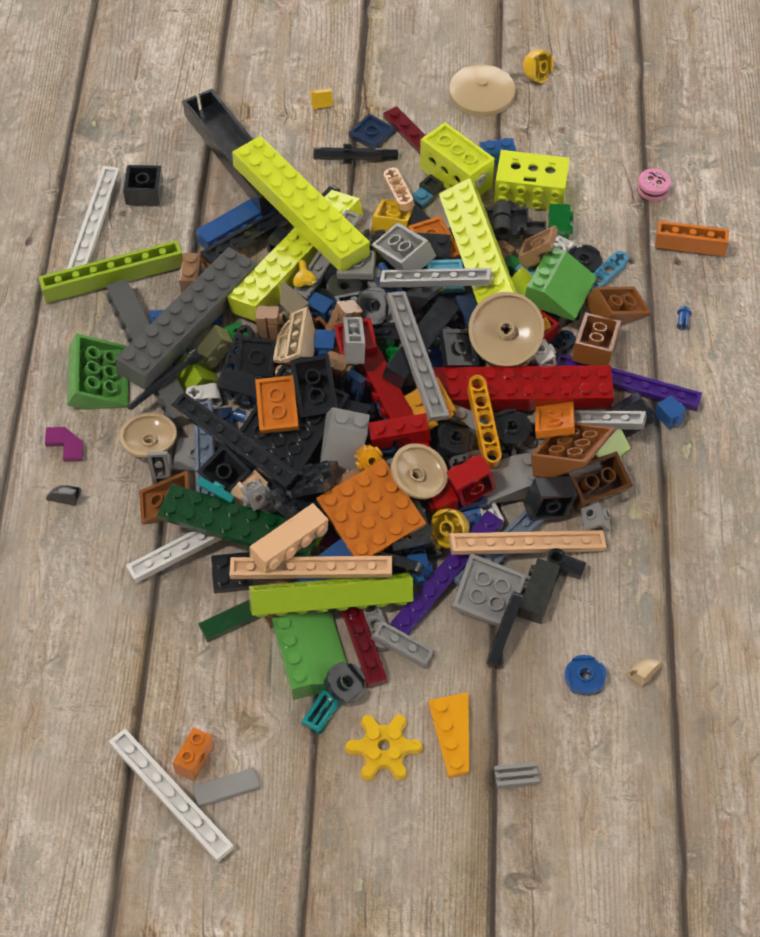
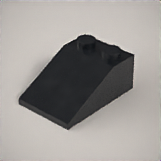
(314, 385)

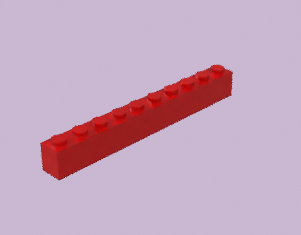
(394, 405)

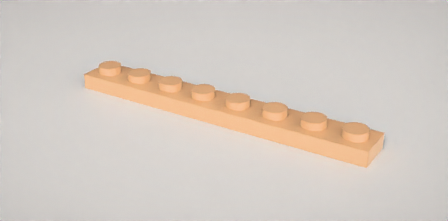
(526, 542)
(315, 568)

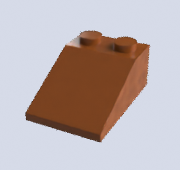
(617, 303)
(154, 495)

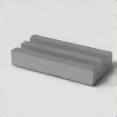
(516, 767)

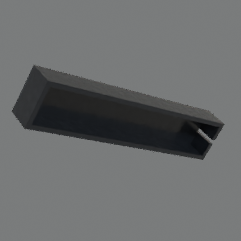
(223, 136)

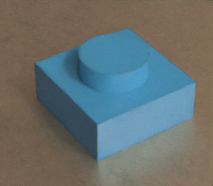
(422, 198)

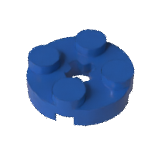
(584, 686)

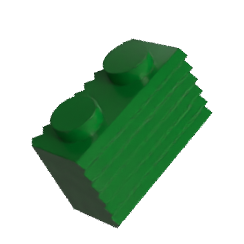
(560, 216)

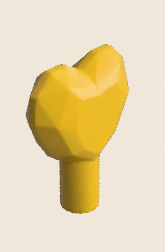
(304, 276)

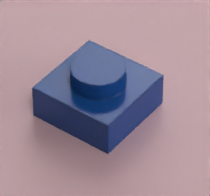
(472, 517)

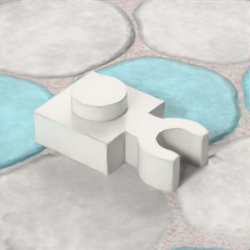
(563, 243)

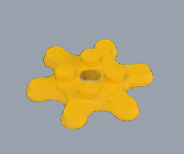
(383, 759)

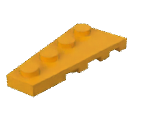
(451, 726)

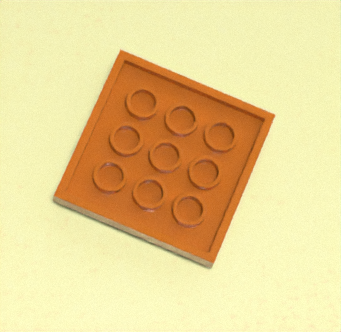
(370, 511)

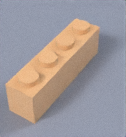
(289, 538)

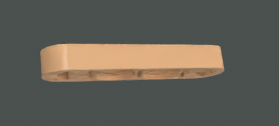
(398, 189)

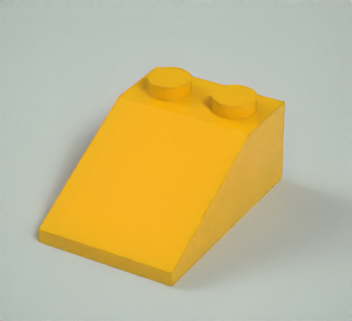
(388, 215)

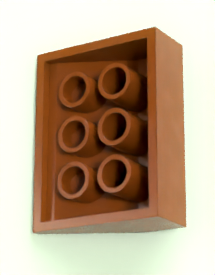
(571, 452)

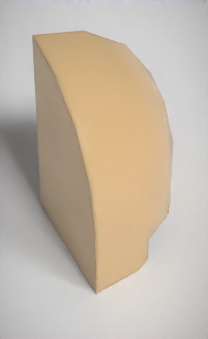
(644, 671)

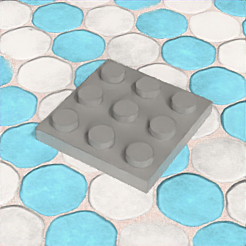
(486, 589)

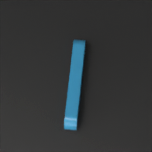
(610, 263)

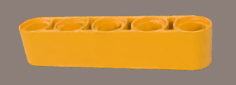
(485, 412)

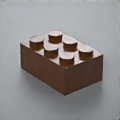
(599, 480)

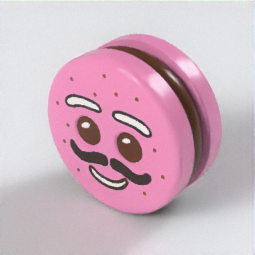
(654, 184)

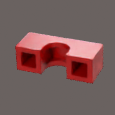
(413, 427)

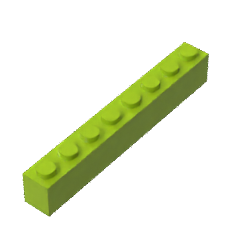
(111, 270)
(330, 594)

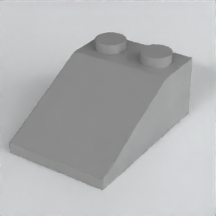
(404, 248)
(343, 436)
(512, 479)

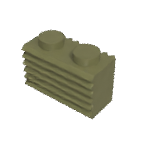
(214, 347)

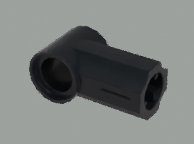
(568, 565)

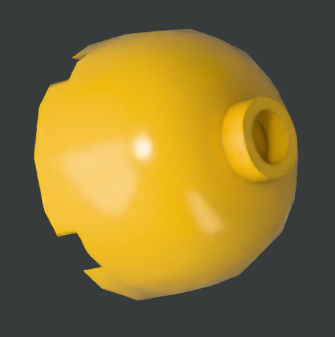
(538, 65)
(447, 522)

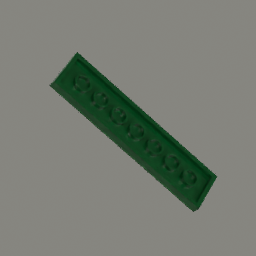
(220, 518)

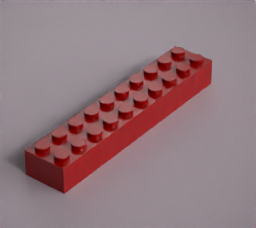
(532, 386)

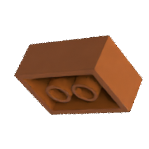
(596, 340)

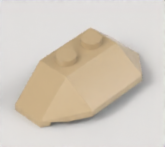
(296, 338)

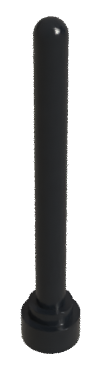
(192, 358)

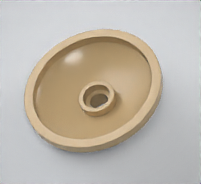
(147, 434)
(425, 465)

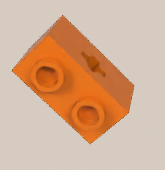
(193, 754)

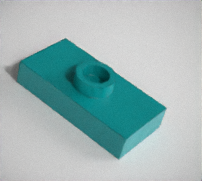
(216, 489)

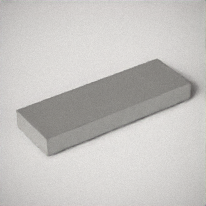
(402, 644)
(226, 787)

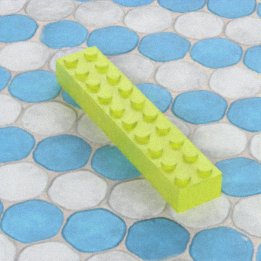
(301, 204)
(475, 237)
(264, 282)

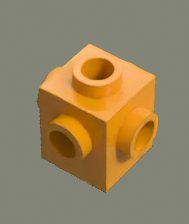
(367, 456)

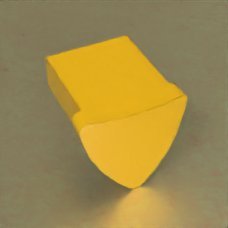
(321, 98)

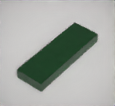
(227, 621)

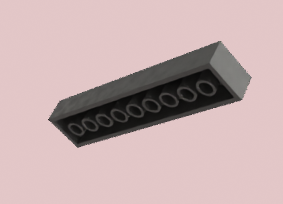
(183, 320)

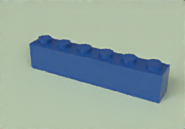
(229, 223)

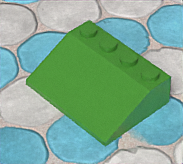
(560, 284)
(93, 374)
(307, 650)

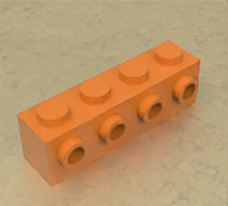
(691, 238)

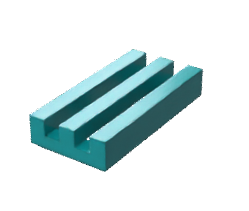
(312, 725)

